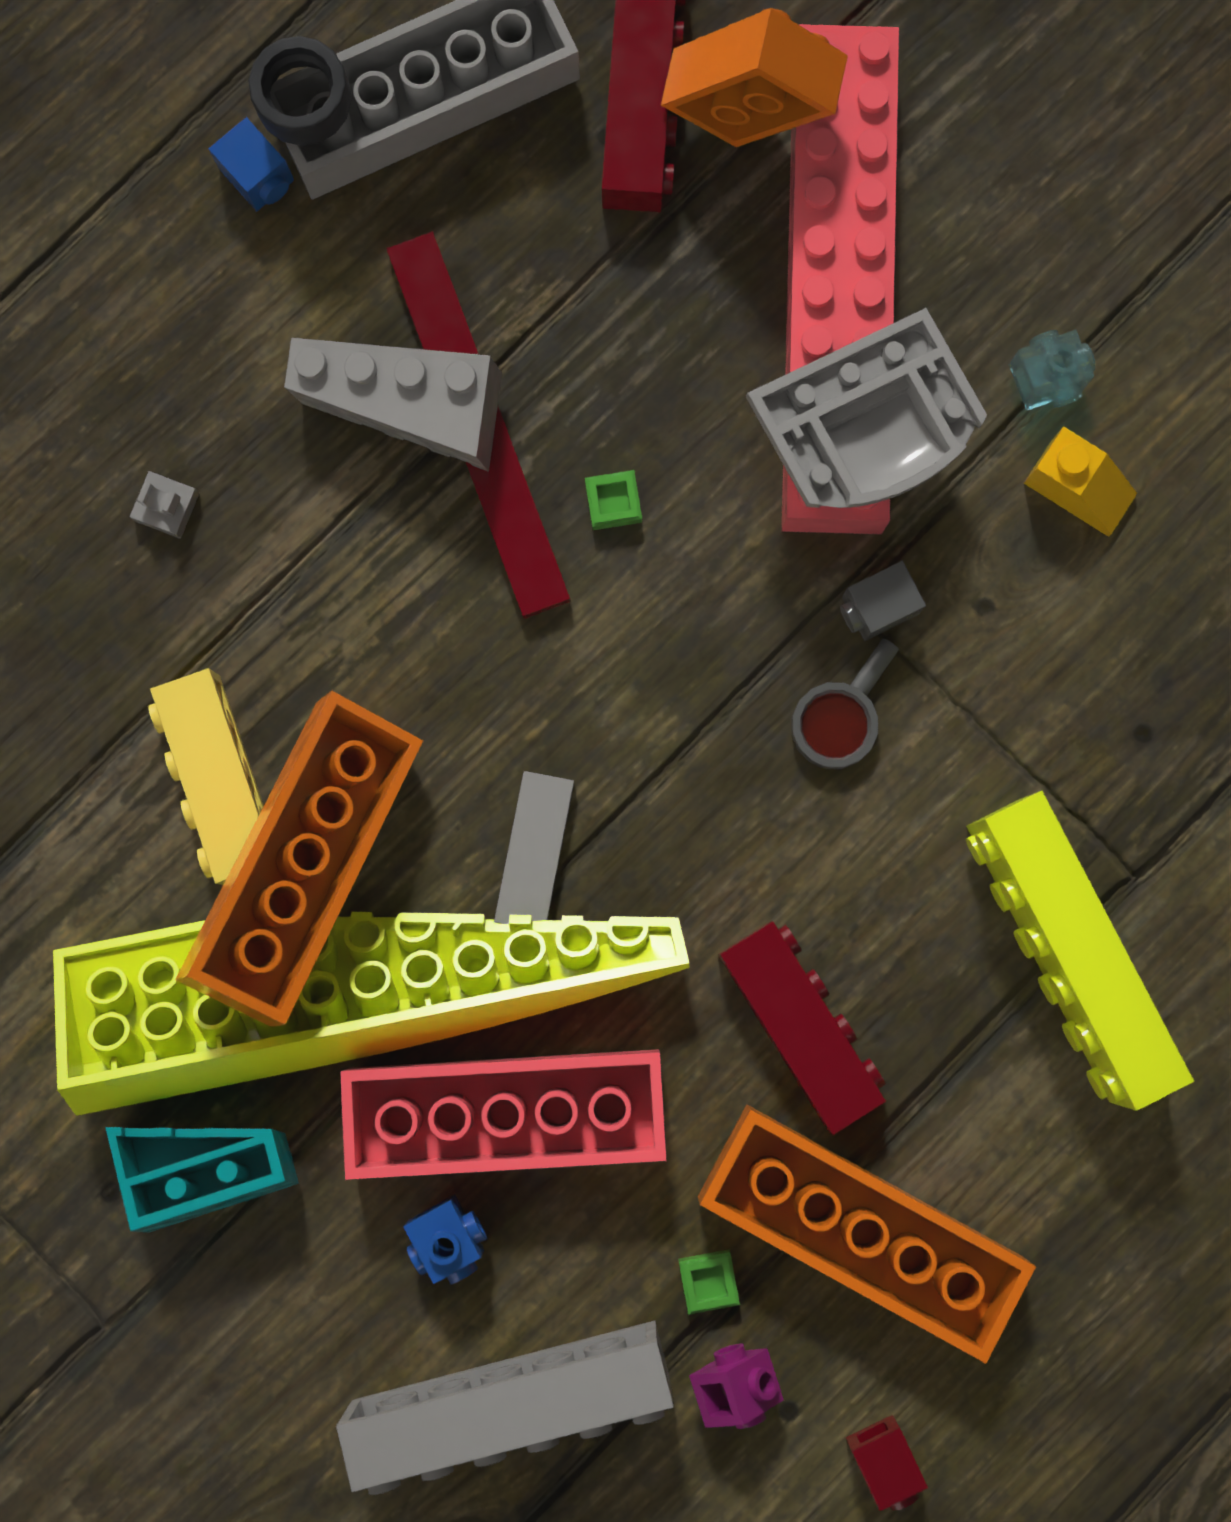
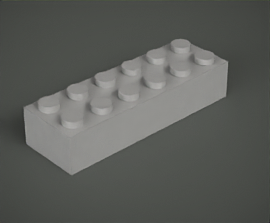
(429, 84)
(505, 1408)

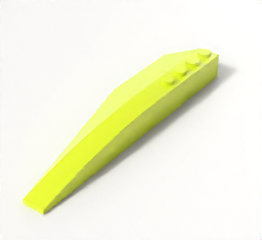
(375, 989)

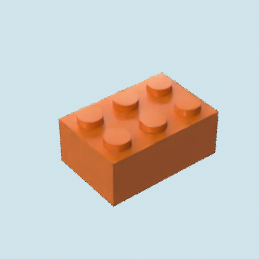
(755, 78)

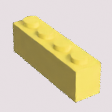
(211, 767)

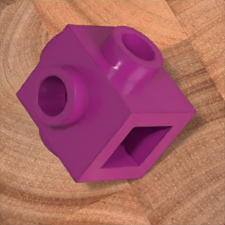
(736, 1387)

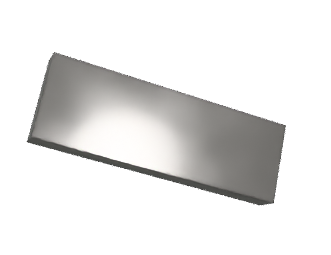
(534, 847)

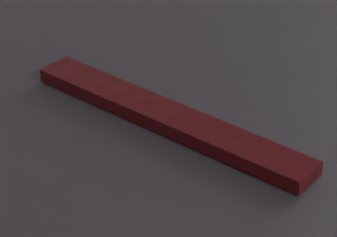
(504, 488)

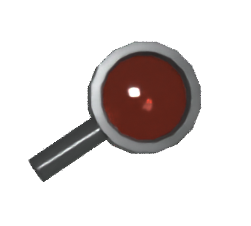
(837, 720)

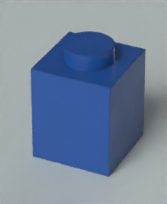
(252, 165)

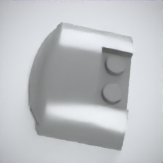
(870, 415)

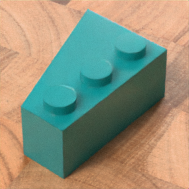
(193, 1172)

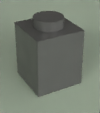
(881, 601)

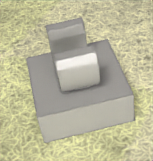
(164, 504)

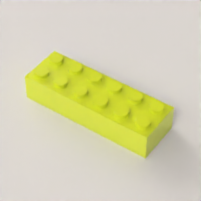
(1077, 953)

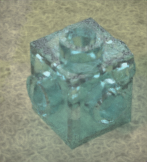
(1053, 369)

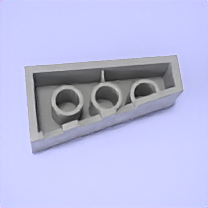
(405, 392)

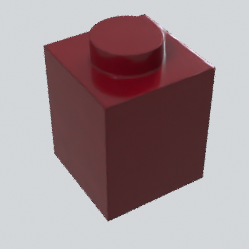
(887, 1464)

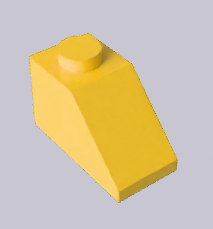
(1082, 481)

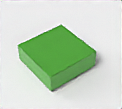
(613, 500)
(709, 1281)

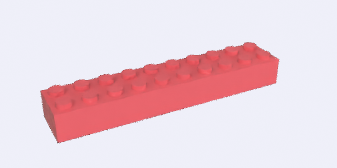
(843, 235)

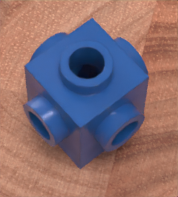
(450, 1222)

